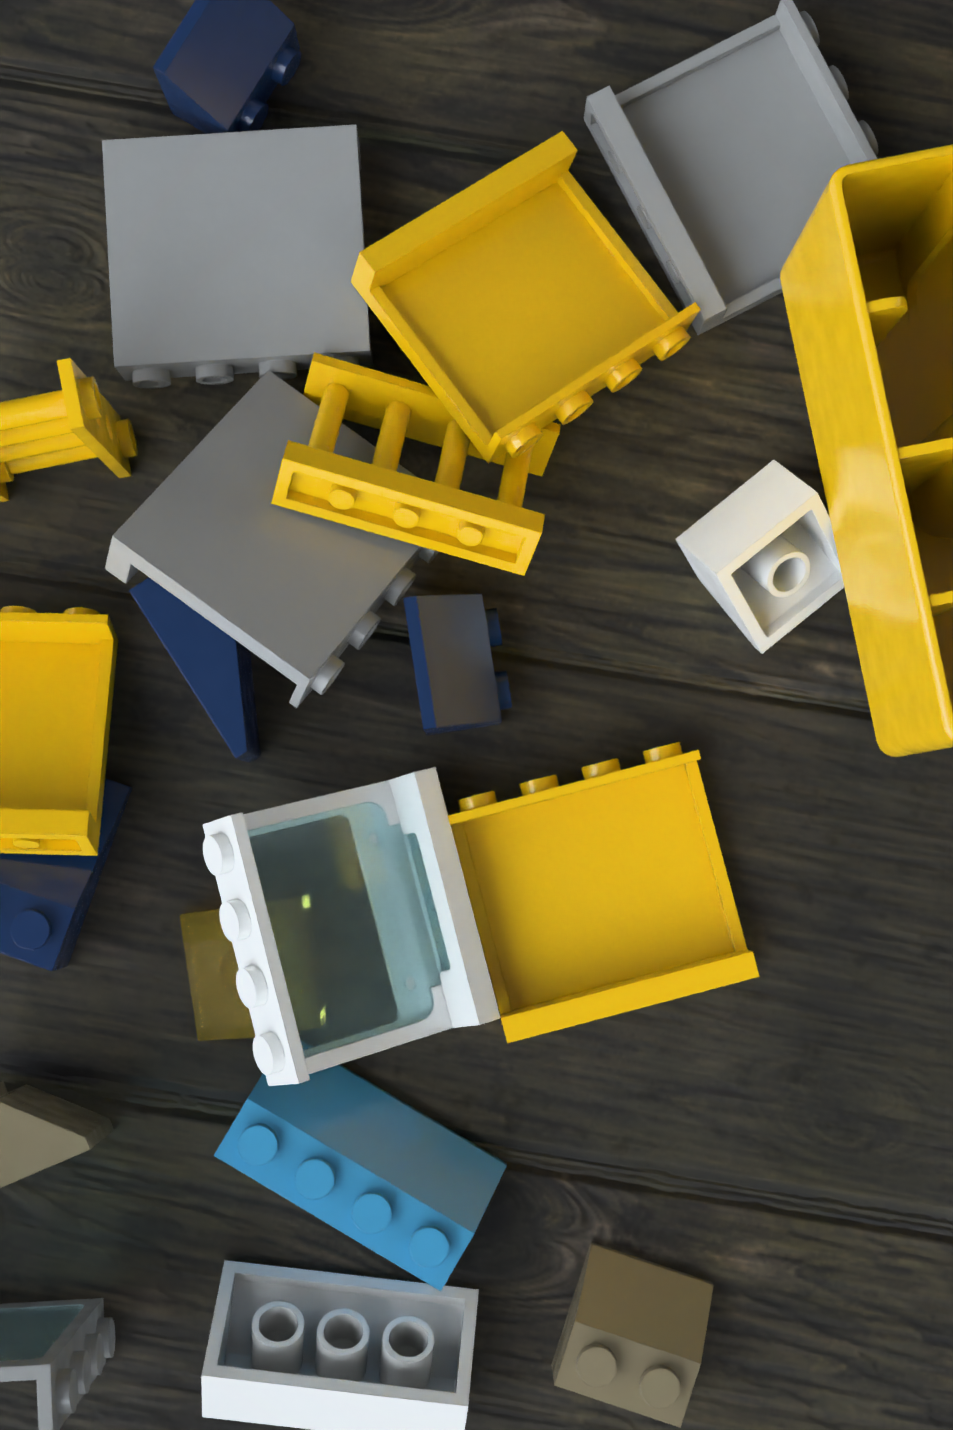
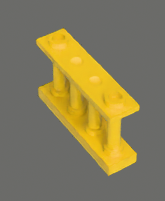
(63, 429)
(396, 503)

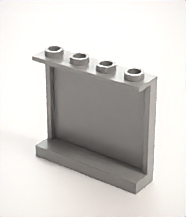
(731, 158)
(234, 253)
(256, 570)

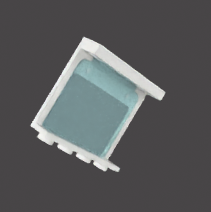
(349, 924)

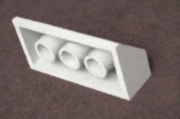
(338, 1351)

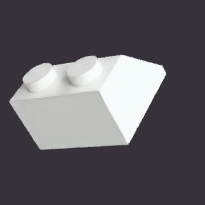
(766, 554)

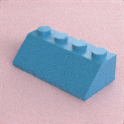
(366, 1167)

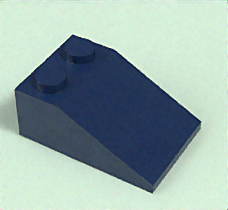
(210, 663)
(50, 895)

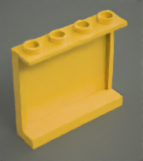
(519, 301)
(54, 728)
(600, 893)

